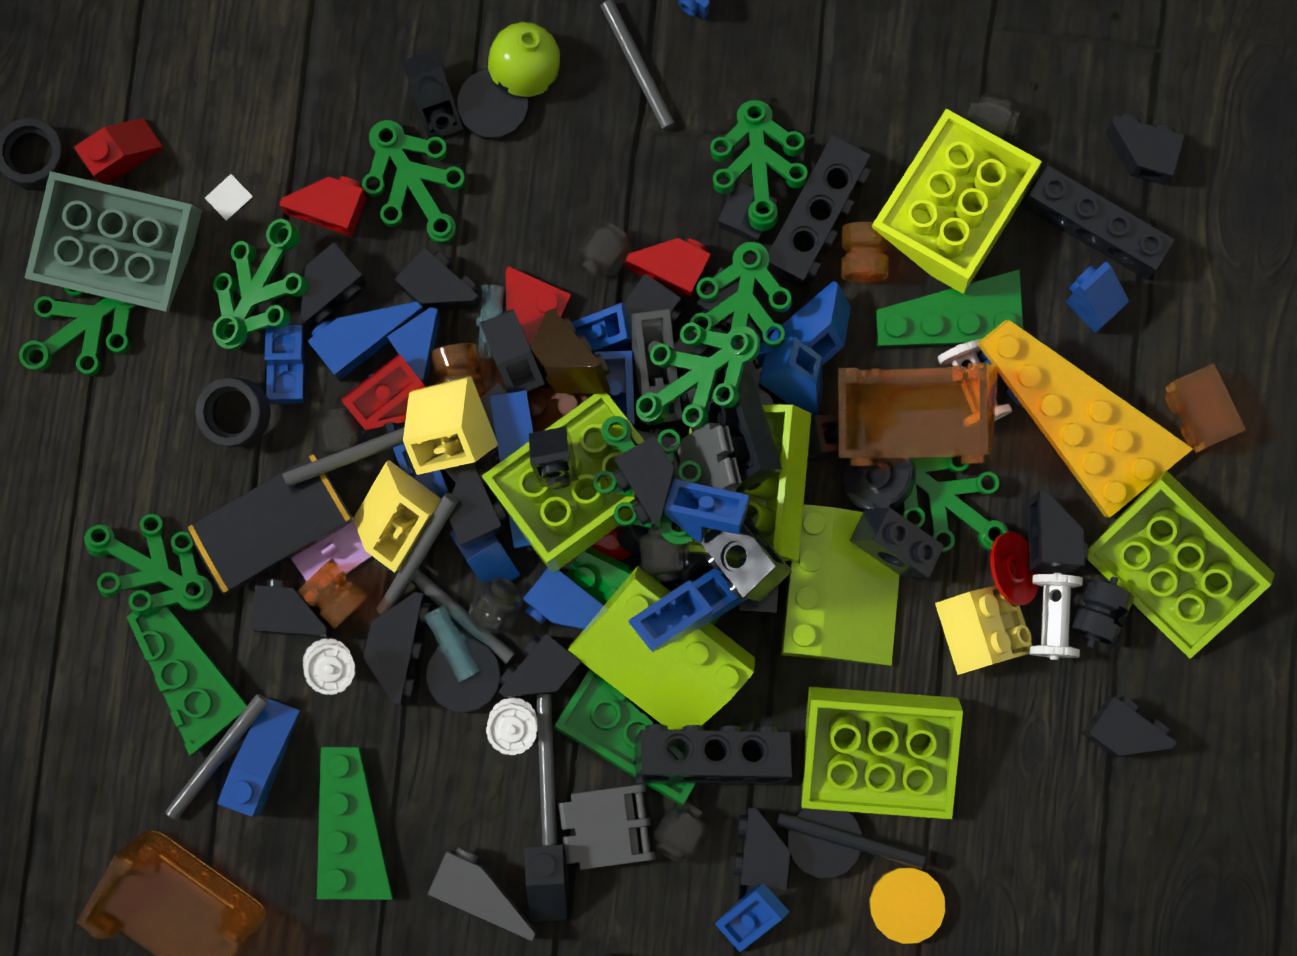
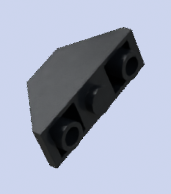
(395, 645)

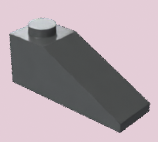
(647, 331)
(474, 890)

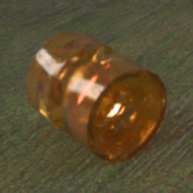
(864, 255)
(457, 362)
(333, 593)

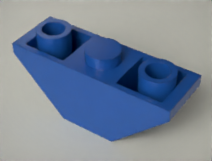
(818, 324)

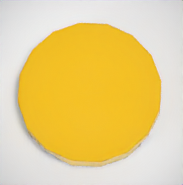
(907, 905)

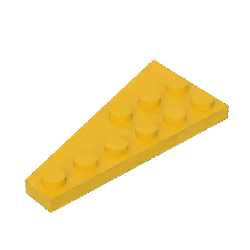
(1093, 430)

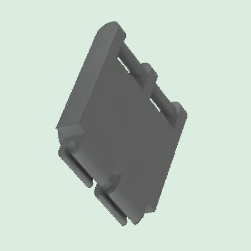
(710, 449)
(605, 827)

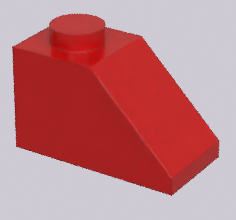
(118, 149)
(328, 204)
(672, 264)

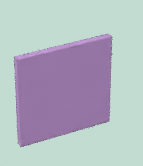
(342, 546)

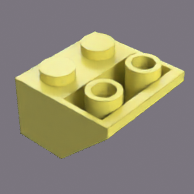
(446, 426)
(394, 515)
(983, 629)

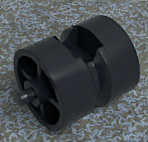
(1102, 612)

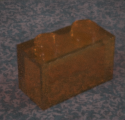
(1204, 408)

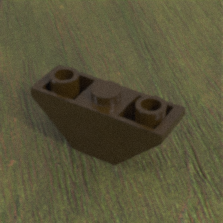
(566, 359)

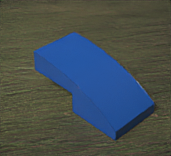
(285, 365)

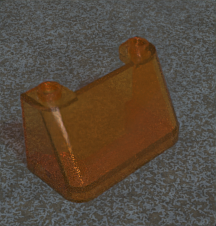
(917, 413)
(170, 902)

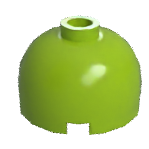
(524, 59)

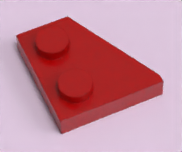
(532, 300)
(383, 395)

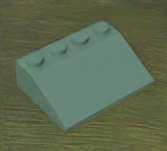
(112, 241)

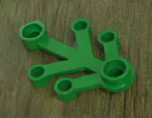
(758, 156)
(410, 175)
(255, 288)
(743, 301)
(87, 320)
(701, 373)
(624, 444)
(943, 496)
(151, 570)

